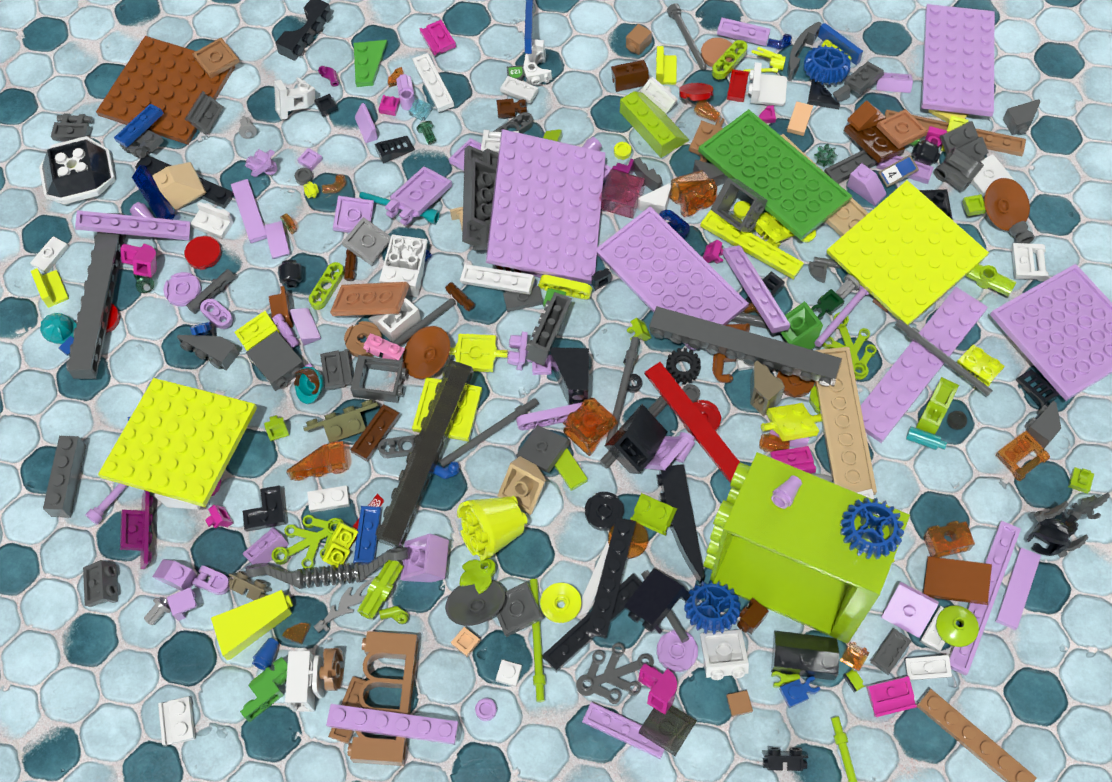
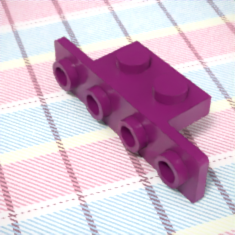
(135, 530)

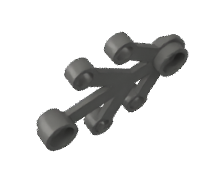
(611, 675)

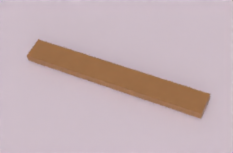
(993, 141)

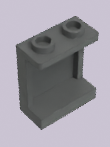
(275, 360)

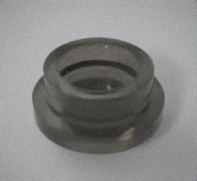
(957, 420)

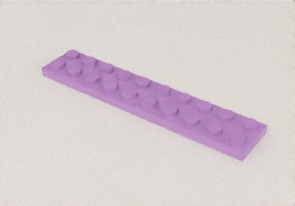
(917, 365)

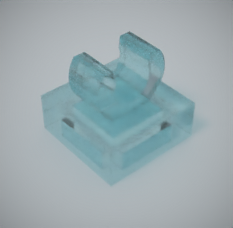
(420, 109)

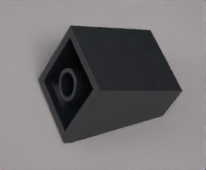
(571, 372)

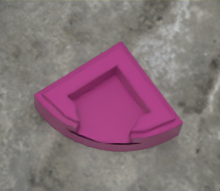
(768, 115)

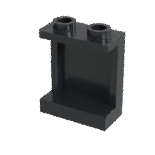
(655, 600)

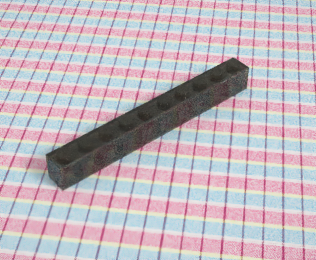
(425, 455)

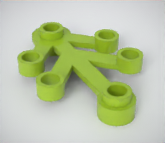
(854, 349)
(311, 540)

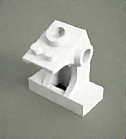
(534, 74)
(285, 97)

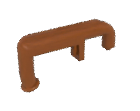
(719, 359)

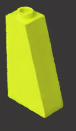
(249, 622)

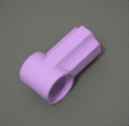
(405, 91)

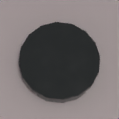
(602, 510)

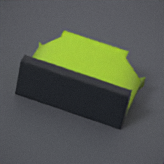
(853, 680)

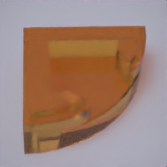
(392, 79)
(297, 633)

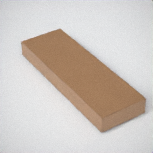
(350, 699)

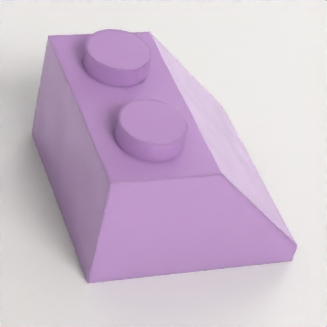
(425, 559)

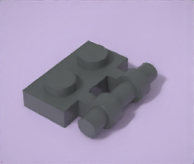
(65, 130)
(145, 142)

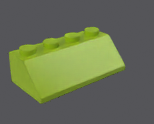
(652, 123)

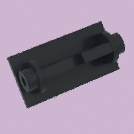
(776, 757)

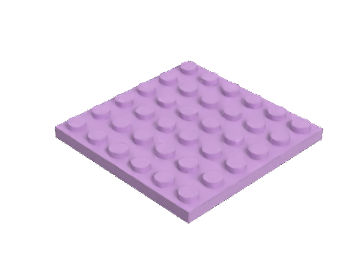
(1062, 330)

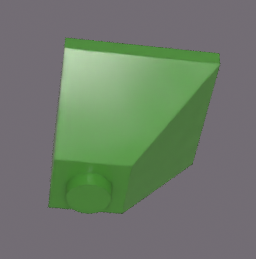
(803, 328)

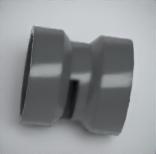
(1021, 233)

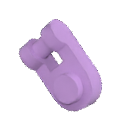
(217, 584)

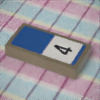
(898, 171)

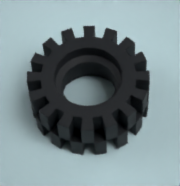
(685, 356)

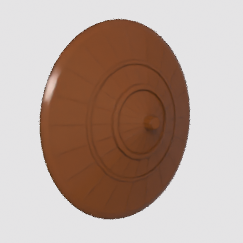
(1006, 203)
(426, 352)

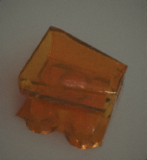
(693, 192)
(588, 425)

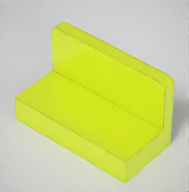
(665, 67)
(50, 287)

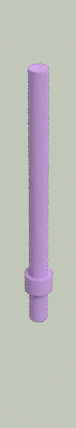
(841, 316)

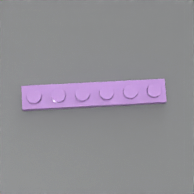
(132, 225)
(756, 289)
(392, 724)

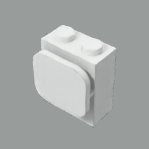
(303, 680)

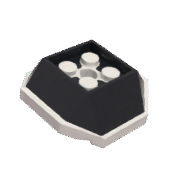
(89, 177)

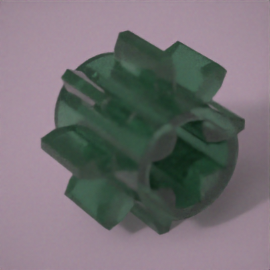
(822, 151)

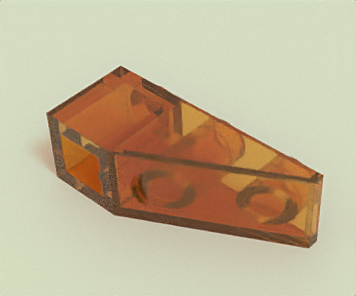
(324, 460)

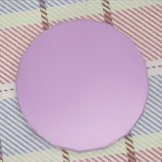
(181, 288)
(675, 654)

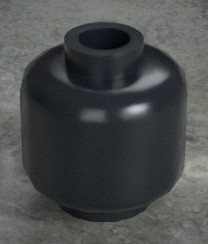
(926, 152)
(290, 273)

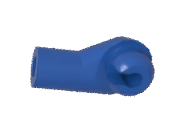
(447, 472)

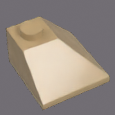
(179, 184)
(524, 482)

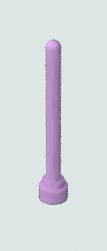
(96, 513)

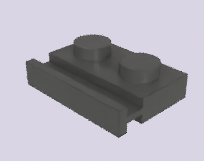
(204, 113)
(336, 369)

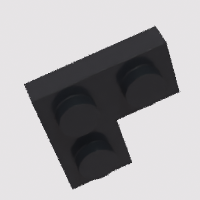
(271, 512)

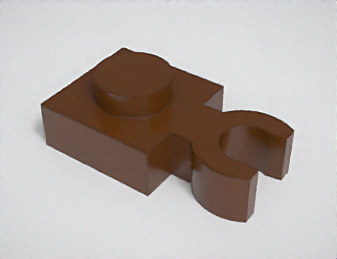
(508, 107)

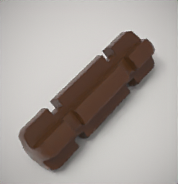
(350, 264)
(459, 296)

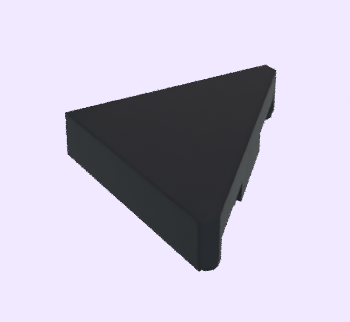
(821, 96)

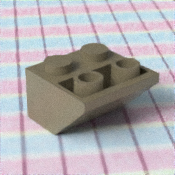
(764, 388)

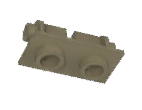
(242, 582)

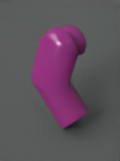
(330, 74)

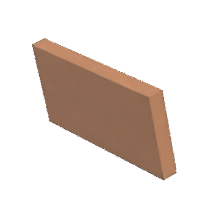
(370, 299)

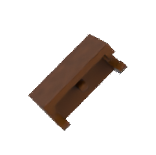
(630, 75)

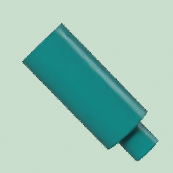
(925, 438)

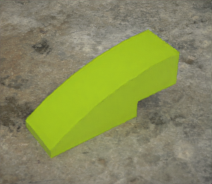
(937, 406)

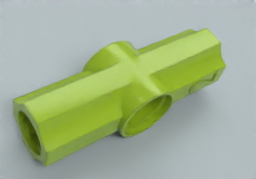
(994, 281)
(380, 589)

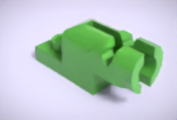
(265, 689)

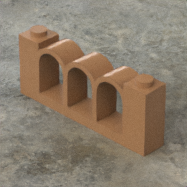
(390, 646)

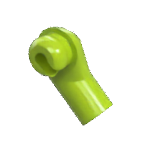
(395, 613)

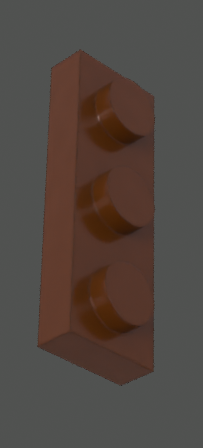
(375, 432)

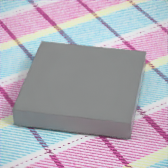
(367, 241)

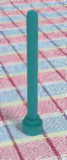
(431, 216)

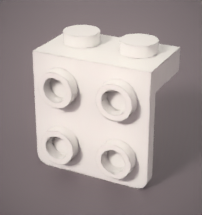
(767, 88)

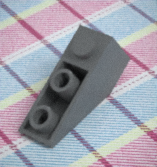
(213, 348)

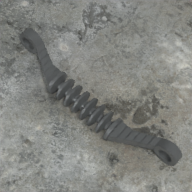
(297, 578)

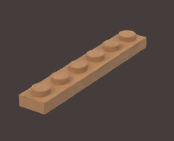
(973, 739)

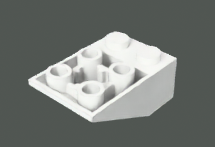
(405, 262)

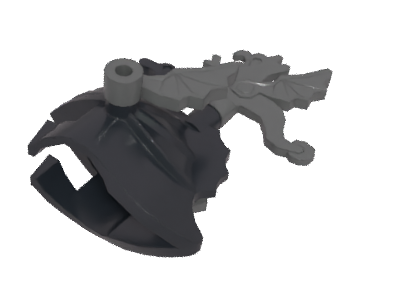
(1058, 530)

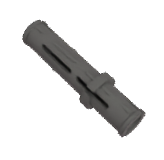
(216, 286)

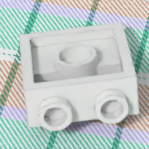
(724, 654)

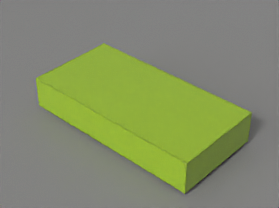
(570, 471)

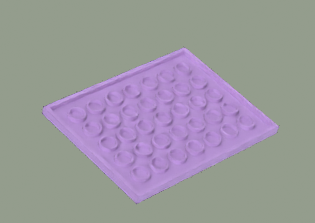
(546, 207)

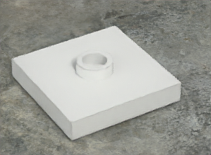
(990, 172)

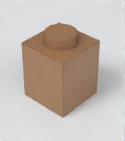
(638, 39)

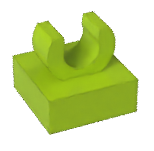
(974, 205)
(640, 329)
(276, 428)
(1081, 480)

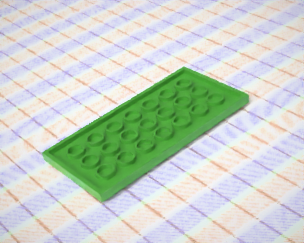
(768, 164)

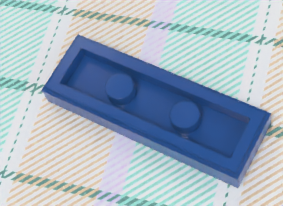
(841, 42)
(138, 125)
(366, 539)

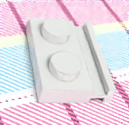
(176, 721)

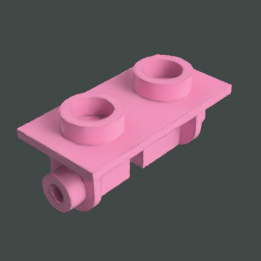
(376, 344)

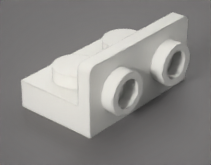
(212, 220)

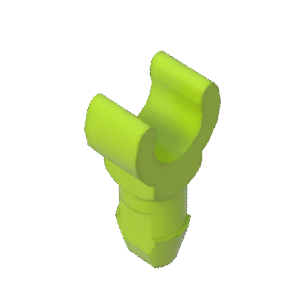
(784, 678)

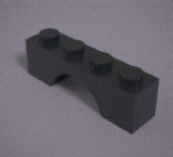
(292, 43)

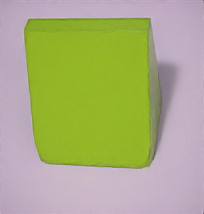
(555, 135)

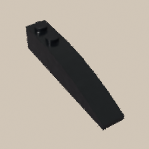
(676, 494)

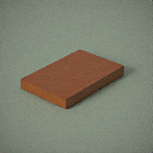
(958, 580)

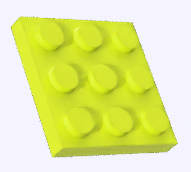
(465, 418)

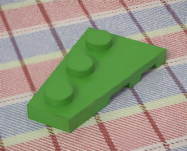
(367, 61)

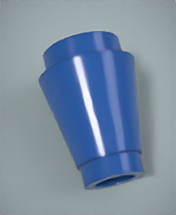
(265, 655)

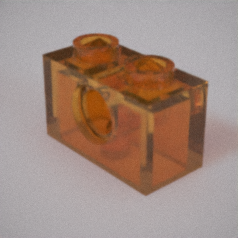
(940, 547)

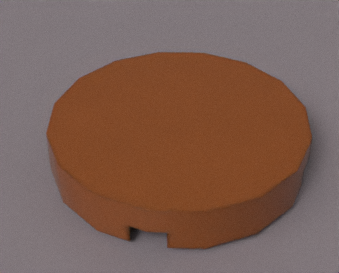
(795, 385)

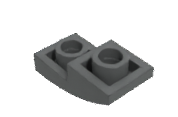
(652, 180)

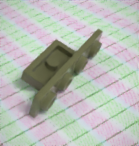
(342, 424)

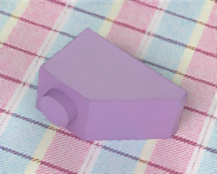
(866, 184)
(175, 574)

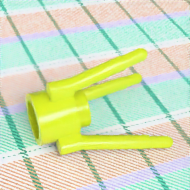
(776, 61)

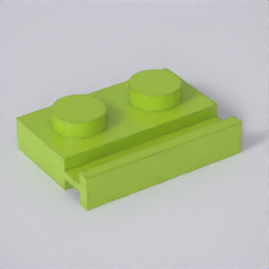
(653, 514)

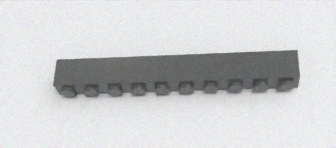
(95, 305)
(745, 346)

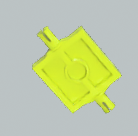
(477, 351)
(792, 422)

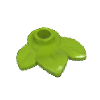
(477, 575)

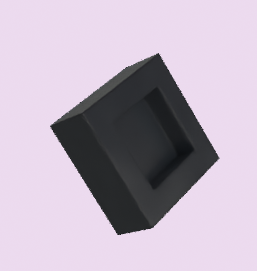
(325, 104)
(601, 278)

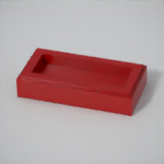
(737, 85)

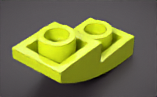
(339, 544)

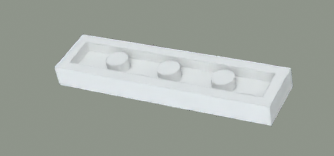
(433, 82)
(497, 279)

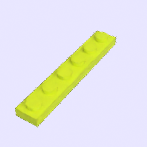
(752, 245)

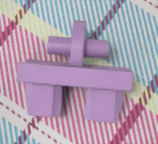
(261, 163)
(518, 358)

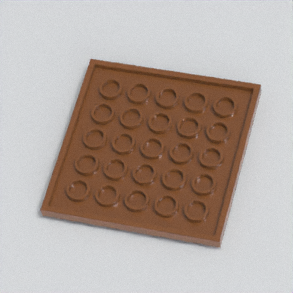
(165, 78)

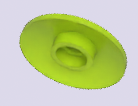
(953, 634)

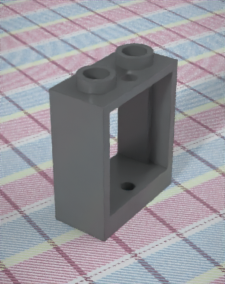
(725, 199)
(366, 362)

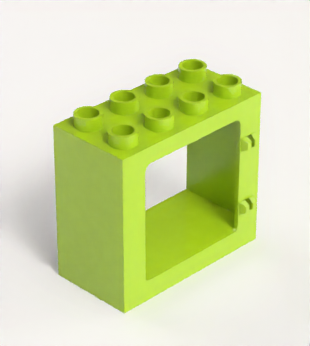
(795, 555)

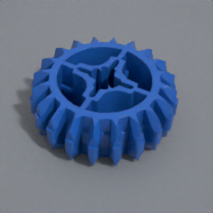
(827, 64)
(865, 512)
(716, 598)

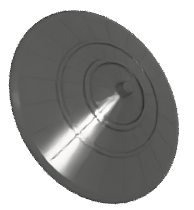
(470, 608)

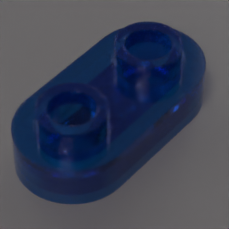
(676, 222)

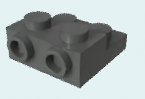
(966, 140)

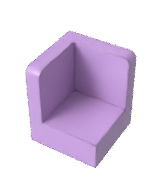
(182, 602)

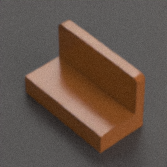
(280, 305)

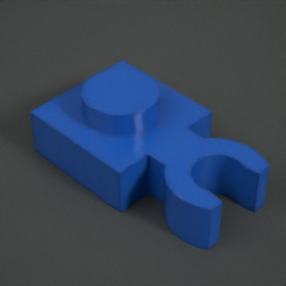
(201, 329)
(796, 692)

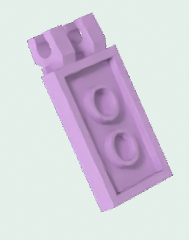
(417, 195)

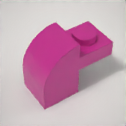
(141, 258)
(662, 687)

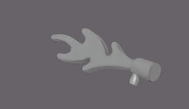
(345, 602)

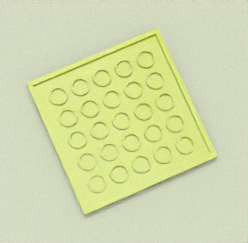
(907, 253)
(178, 442)

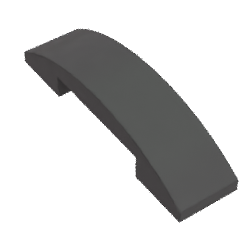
(806, 37)

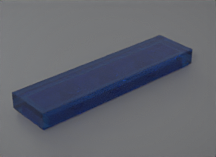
(152, 194)

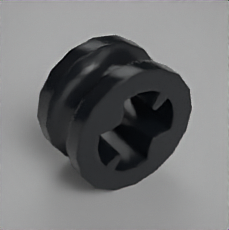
(633, 389)

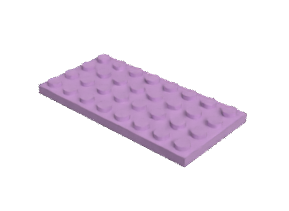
(958, 60)
(669, 271)

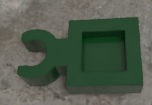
(828, 303)

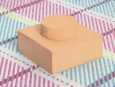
(465, 641)

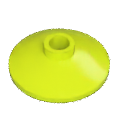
(560, 593)

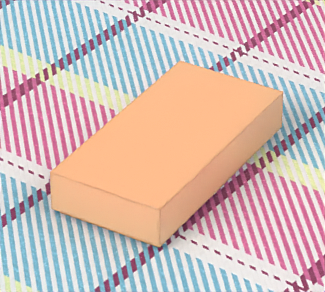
(799, 118)

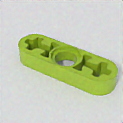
(729, 66)
(326, 293)

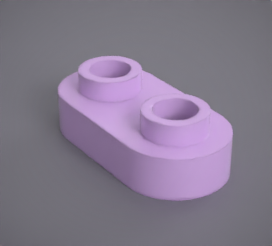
(217, 315)

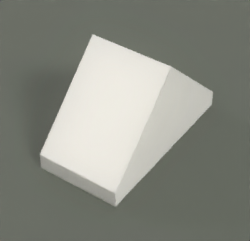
(656, 199)

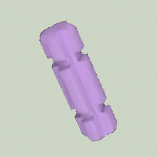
(285, 330)

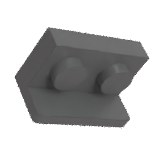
(864, 77)
(100, 583)

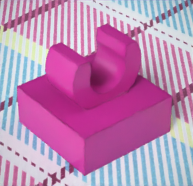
(389, 105)
(933, 135)
(713, 251)
(218, 517)

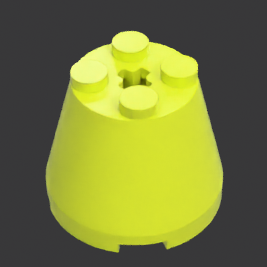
(490, 524)

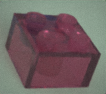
(621, 193)

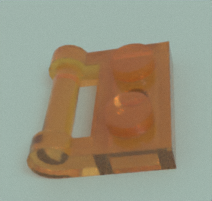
(1018, 450)

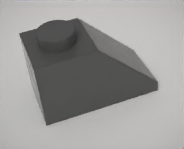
(1020, 117)

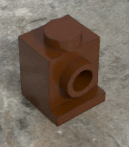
(752, 616)

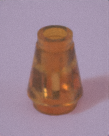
(706, 110)
(770, 443)

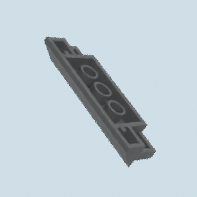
(478, 195)

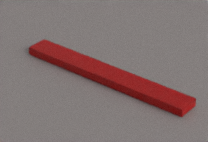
(693, 420)

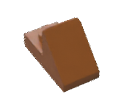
(865, 117)

